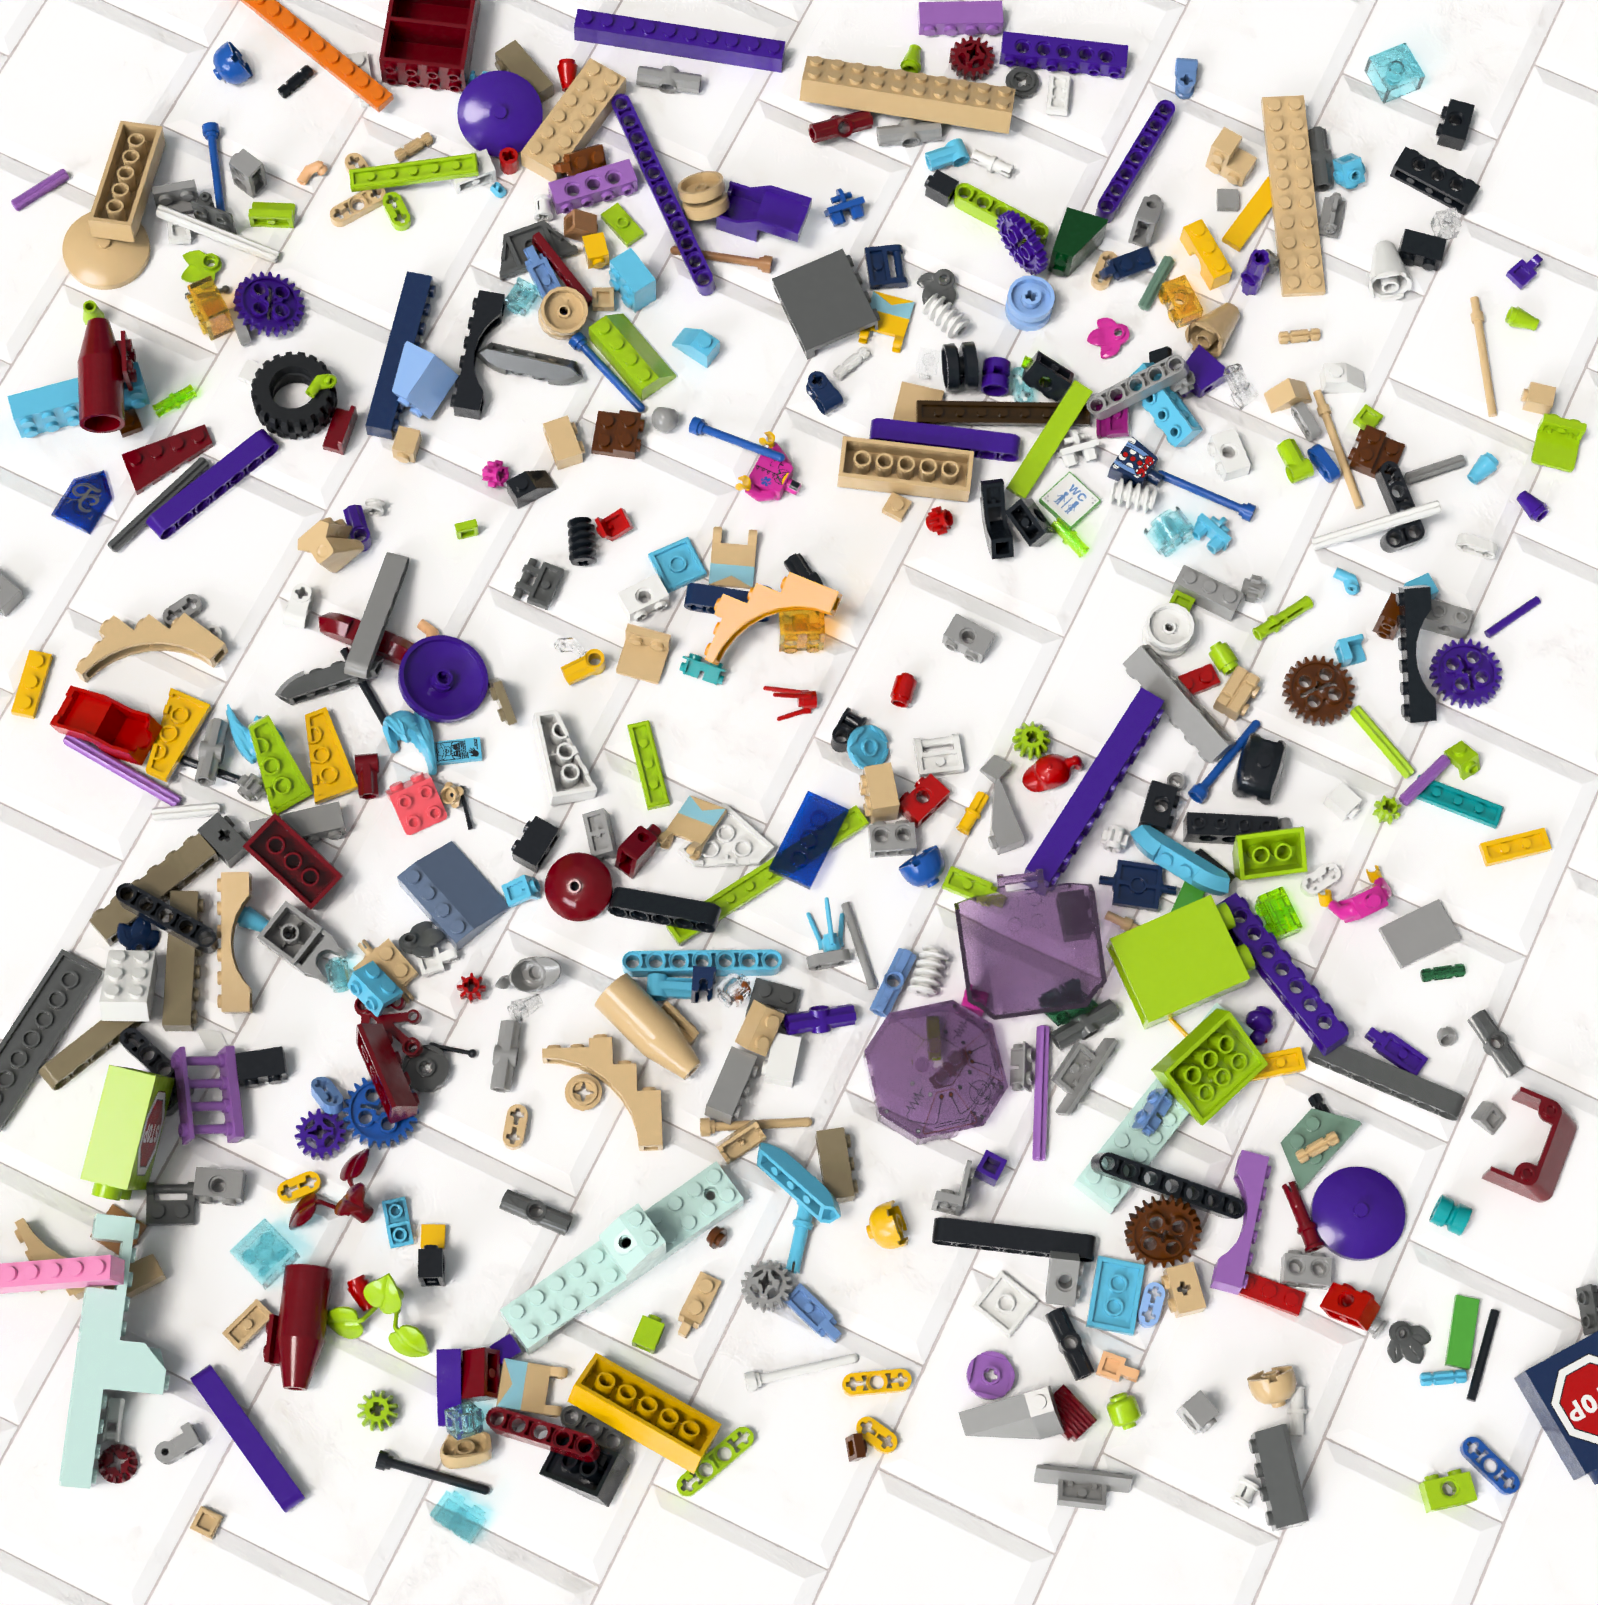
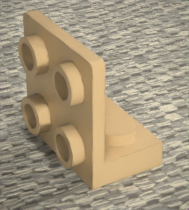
(643, 654)

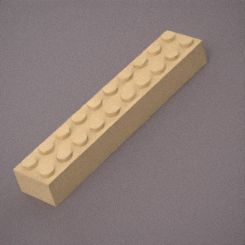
(907, 94)

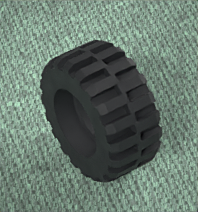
(292, 421)

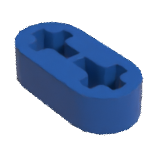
(1323, 463)

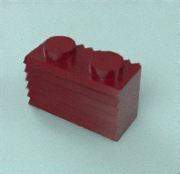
(1073, 1414)

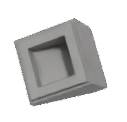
(996, 768)
(1488, 1117)

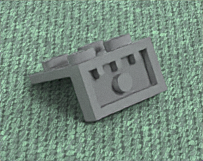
(947, 1201)

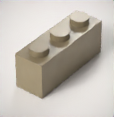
(516, 60)
(836, 1163)

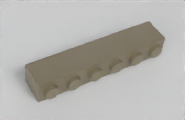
(172, 874)
(182, 968)

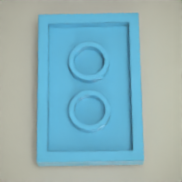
(1115, 1295)

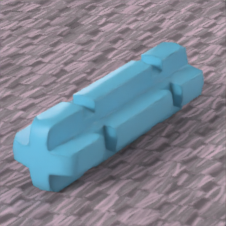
(1443, 1377)

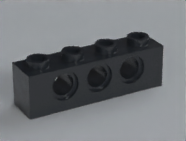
(1438, 190)
(1223, 828)

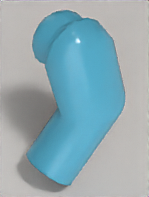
(1349, 580)

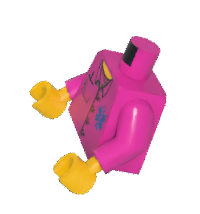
(769, 477)
(1362, 902)

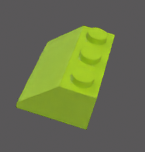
(1269, 853)

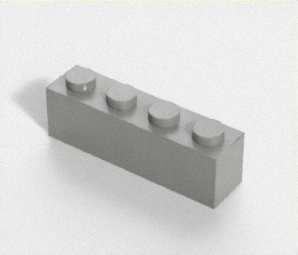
(312, 823)

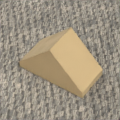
(1286, 395)

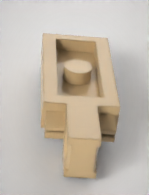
(698, 1303)

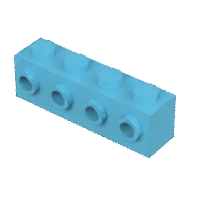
(1170, 413)

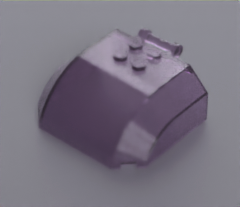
(1031, 947)

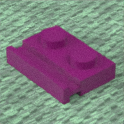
(1115, 425)

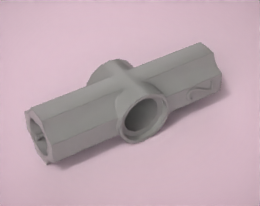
(668, 79)
(908, 133)
(211, 752)
(505, 1056)

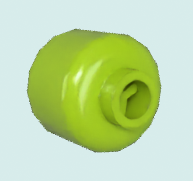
(1123, 1410)

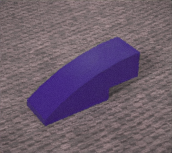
(448, 1381)

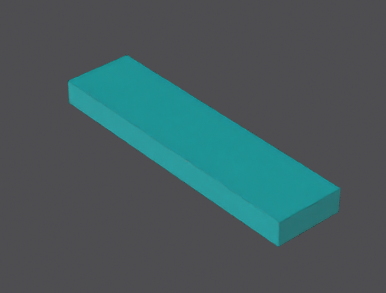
(1461, 803)

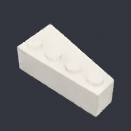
(562, 768)

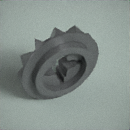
(1019, 74)

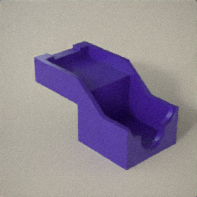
(764, 210)

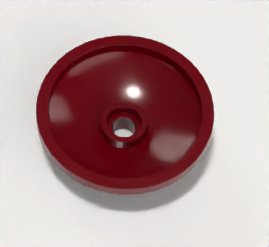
(593, 891)

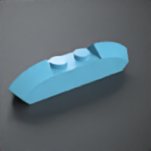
(1180, 861)
(798, 1183)

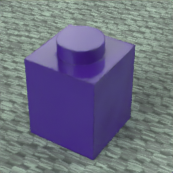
(990, 1168)

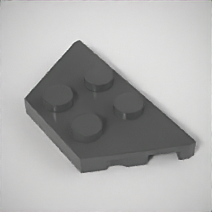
(516, 241)

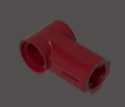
(367, 770)

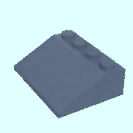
(452, 894)

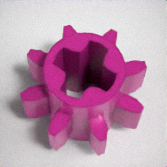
(495, 473)

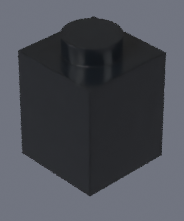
(940, 188)

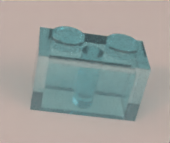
(459, 1517)

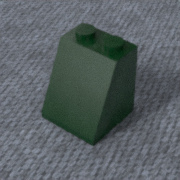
(1076, 241)

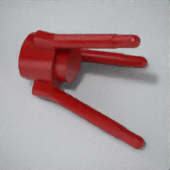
(805, 699)

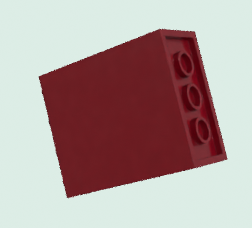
(429, 43)

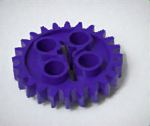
(1015, 230)
(287, 305)
(1446, 678)

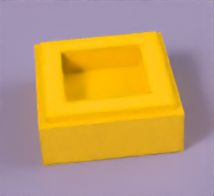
(433, 1235)

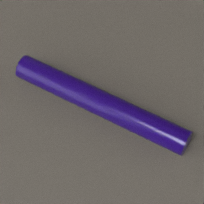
(1512, 617)

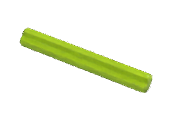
(1382, 742)

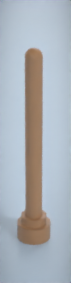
(763, 263)

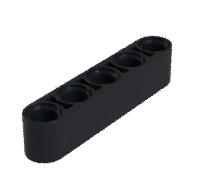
(664, 909)
(172, 927)

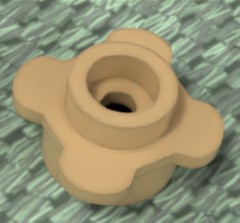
(446, 797)

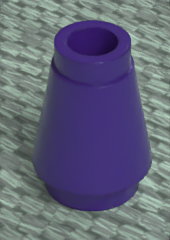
(1532, 506)

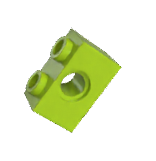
(1434, 1497)

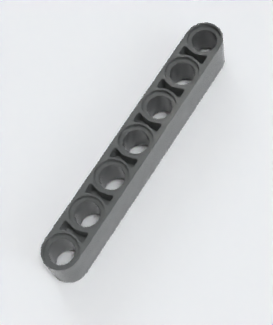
(1391, 1080)

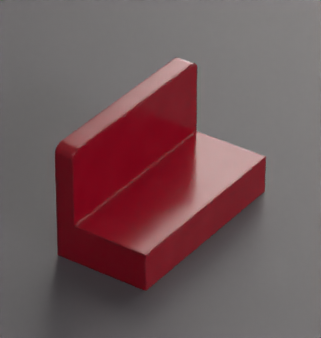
(340, 430)

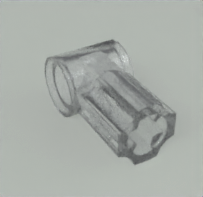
(1242, 390)

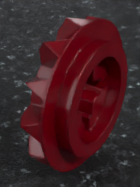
(127, 1469)

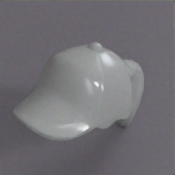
(531, 974)

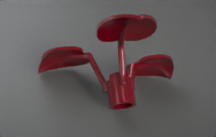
(350, 1204)

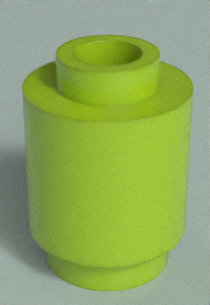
(1223, 658)

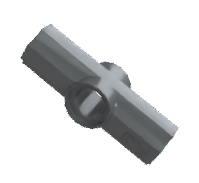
(1320, 159)
(1085, 1025)
(1503, 1056)
(549, 1219)

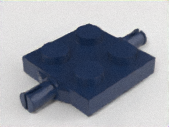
(1137, 885)

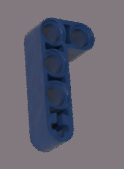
(703, 597)

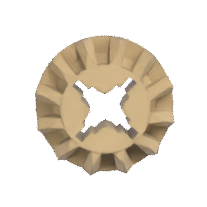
(575, 1084)

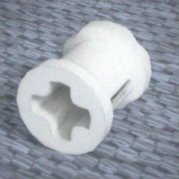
(542, 206)
(1238, 1498)

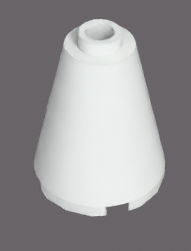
(1387, 273)

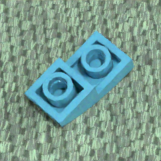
(397, 1222)

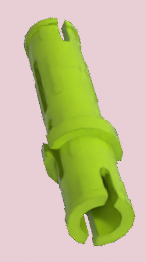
(1275, 623)

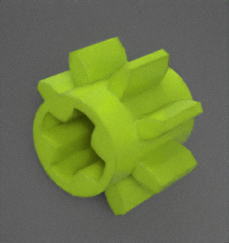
(1384, 815)

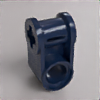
(824, 396)

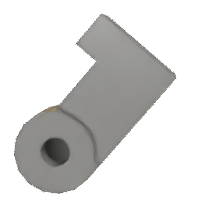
(179, 1447)

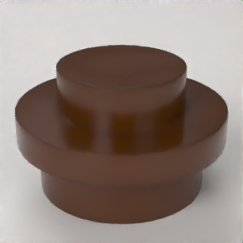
(717, 1237)

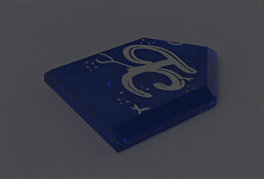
(84, 502)

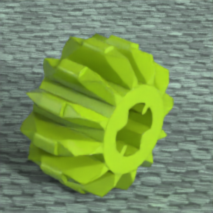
(1035, 748)
(369, 1407)

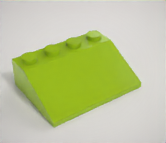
(1210, 1065)

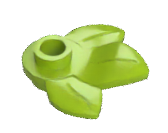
(198, 266)

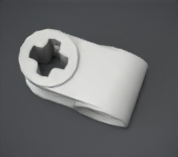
(298, 610)

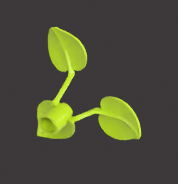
(388, 1298)

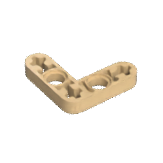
(365, 197)

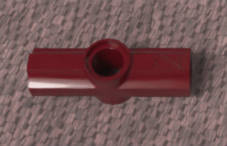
(829, 128)

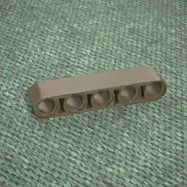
(83, 1052)

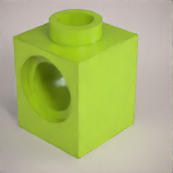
(648, 1333)

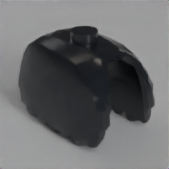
(1259, 768)

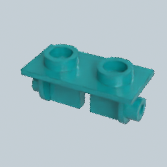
(694, 665)

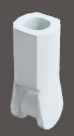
(113, 1416)

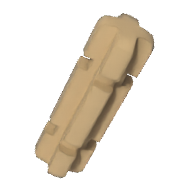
(413, 146)
(1298, 336)
(1317, 1147)

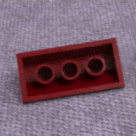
(386, 1072)

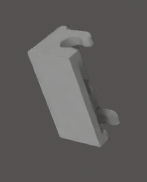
(600, 834)

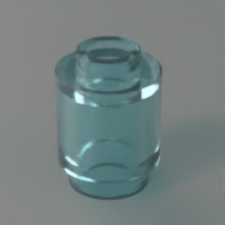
(338, 974)

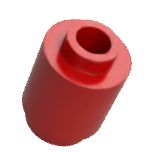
(903, 690)

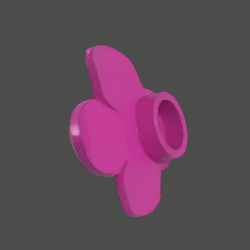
(1106, 338)

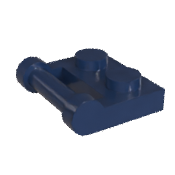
(878, 267)

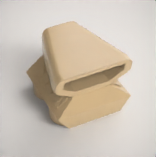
(330, 544)

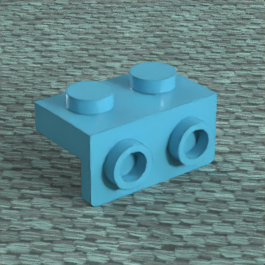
(374, 988)

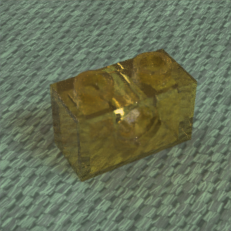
(1180, 290)

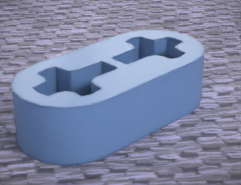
(322, 1097)

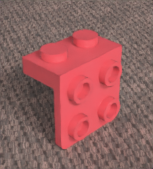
(416, 803)

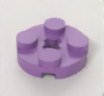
(997, 1387)

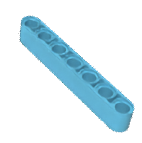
(713, 958)

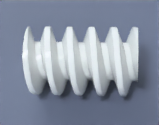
(944, 317)
(1133, 495)
(927, 971)

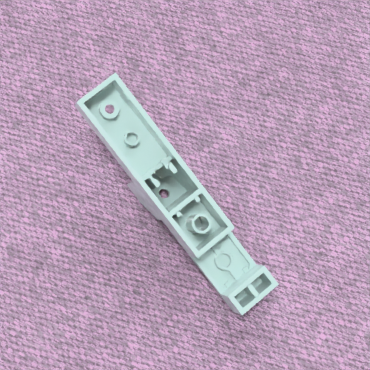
(610, 1267)
(105, 1360)

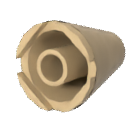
(1213, 329)

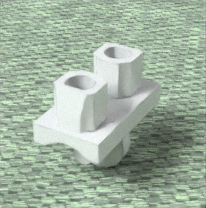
(1068, 454)

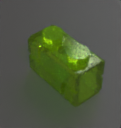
(1278, 914)

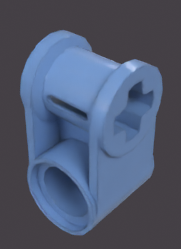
(1185, 77)

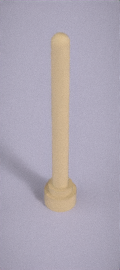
(709, 1126)

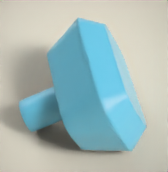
(498, 190)

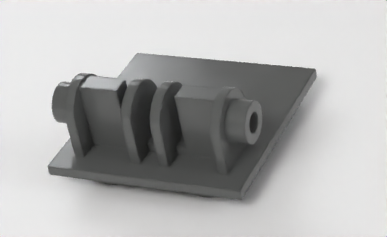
(205, 211)

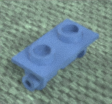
(1157, 1102)

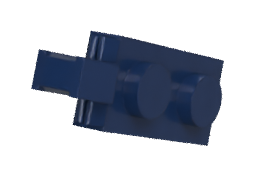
(1128, 264)

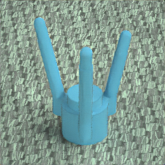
(830, 941)

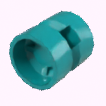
(1449, 1214)

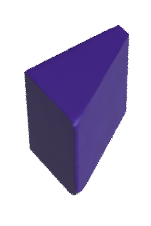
(508, 1348)

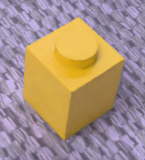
(595, 250)

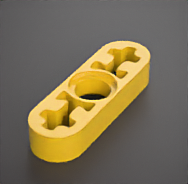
(871, 1391)

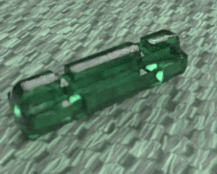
(1442, 972)

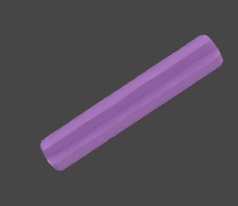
(40, 189)
(1424, 780)

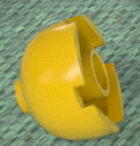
(887, 1226)

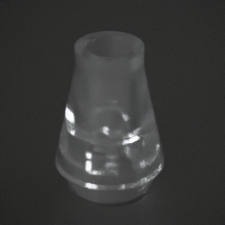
(524, 1007)

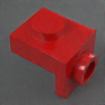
(614, 525)

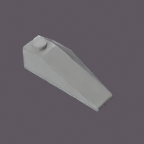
(1021, 1417)

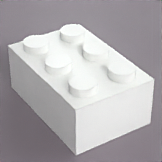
(128, 985)

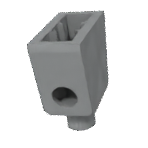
(1149, 213)

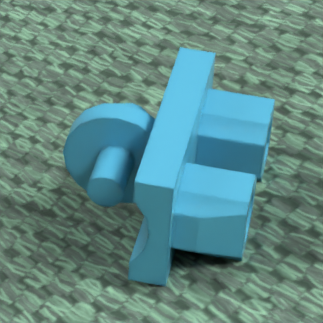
(1213, 529)

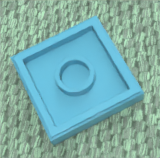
(677, 564)

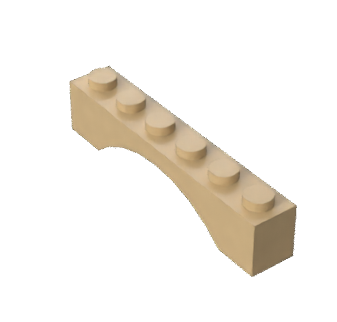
(235, 894)

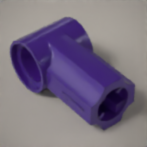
(355, 517)

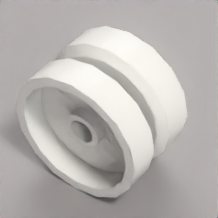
(1168, 630)

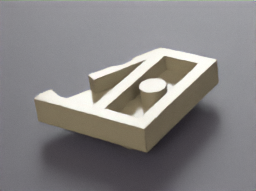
(499, 695)

